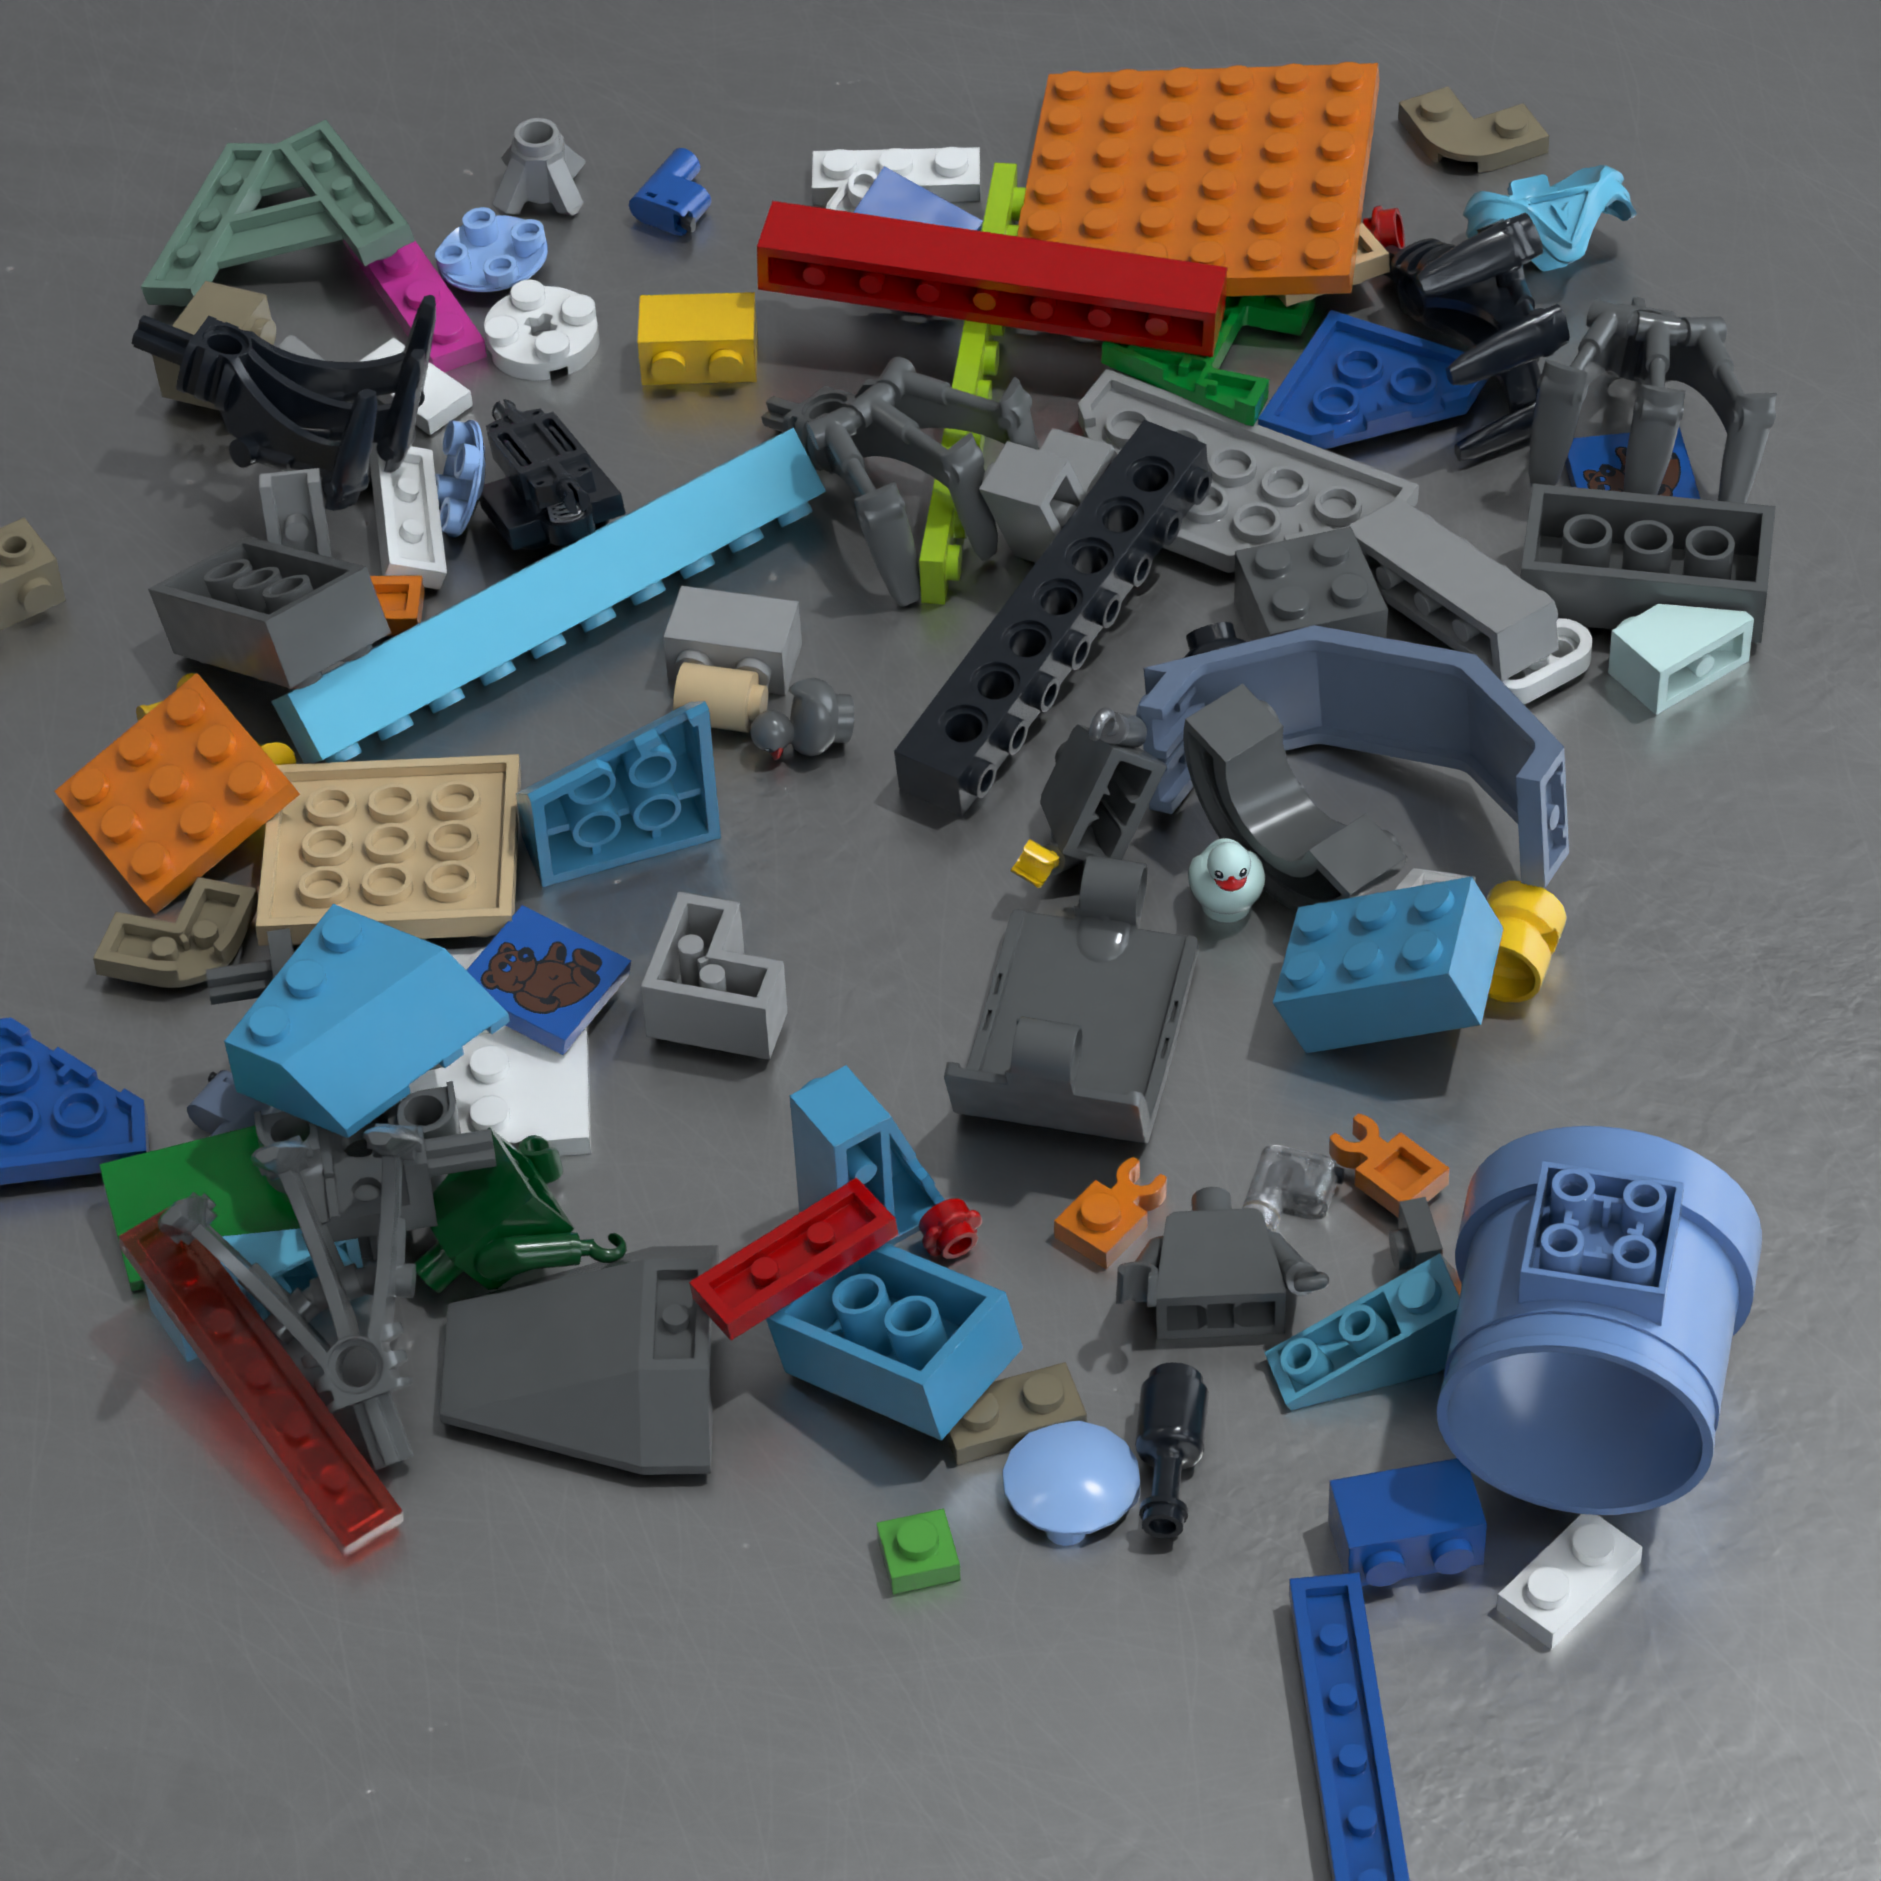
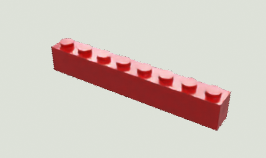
(992, 278)

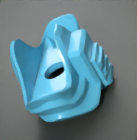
(1560, 212)

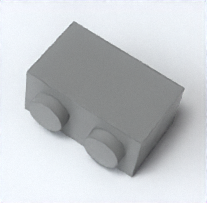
(734, 634)

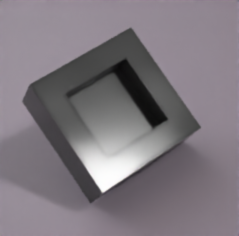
(1416, 1235)

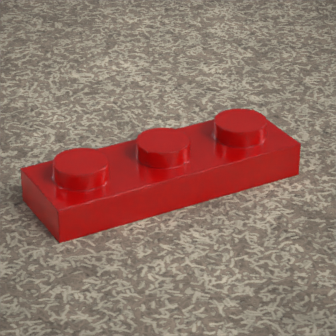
(793, 1258)

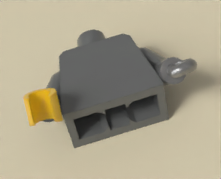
(1093, 796)

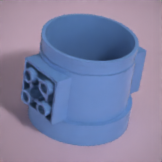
(1596, 1318)

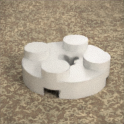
(532, 308)

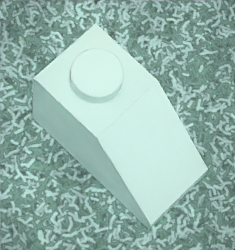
(1677, 651)

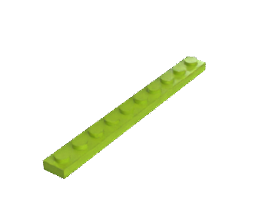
(977, 358)

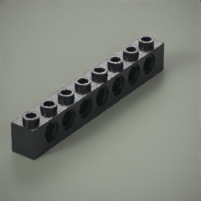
(1052, 619)

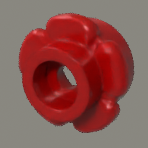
(1386, 226)
(949, 1228)

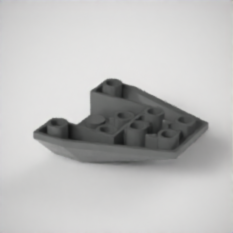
(591, 1363)

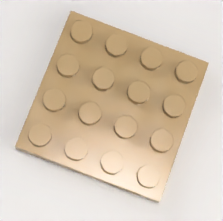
(396, 842)

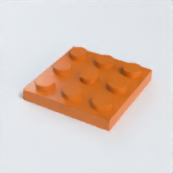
(176, 793)

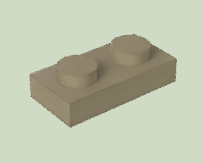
(1014, 1409)

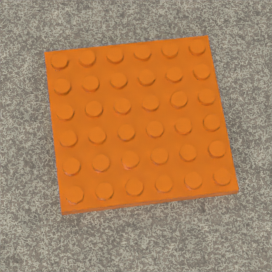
(1210, 169)

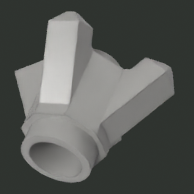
(539, 170)

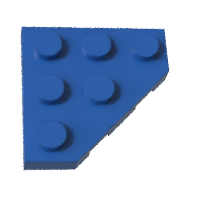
(1365, 383)
(59, 1113)

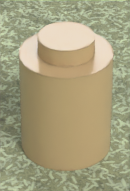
(730, 694)

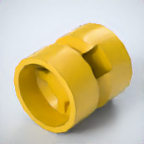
(1531, 932)

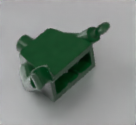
(505, 1221)

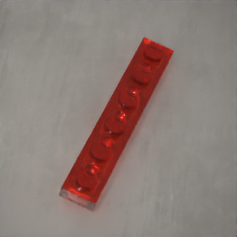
(264, 1386)

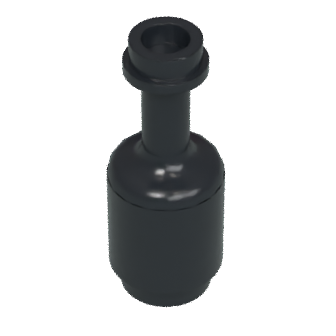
(1170, 1440)

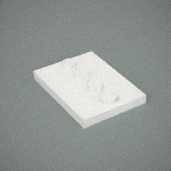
(519, 1085)

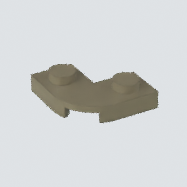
(1494, 141)
(179, 952)

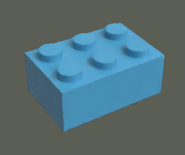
(1389, 965)
(900, 1338)

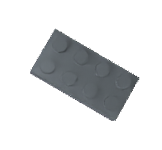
(1627, 551)
(271, 612)

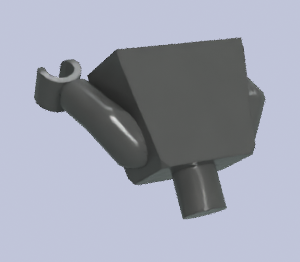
(1217, 1272)

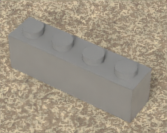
(1456, 589)

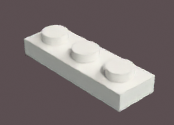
(947, 171)
(409, 518)

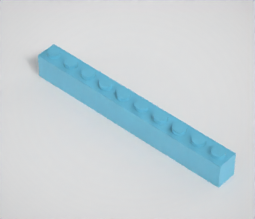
(548, 598)

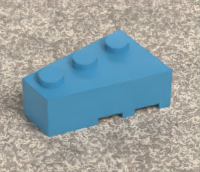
(849, 1135)

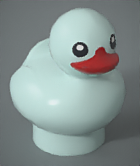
(1226, 880)

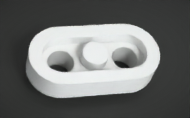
(1552, 671)

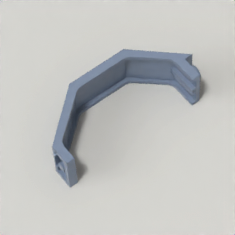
(1380, 701)

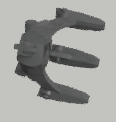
(1653, 350)
(886, 422)
(335, 1284)

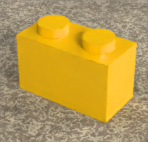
(697, 338)

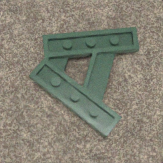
(228, 231)

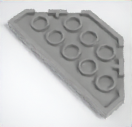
(1261, 480)

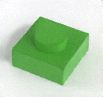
(918, 1551)

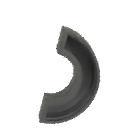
(1255, 799)

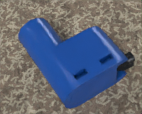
(671, 197)

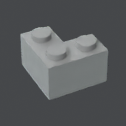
(1041, 488)
(706, 987)

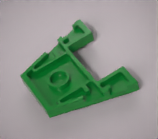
(1199, 376)

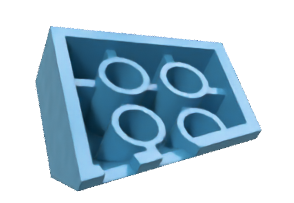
(625, 800)
(356, 1022)

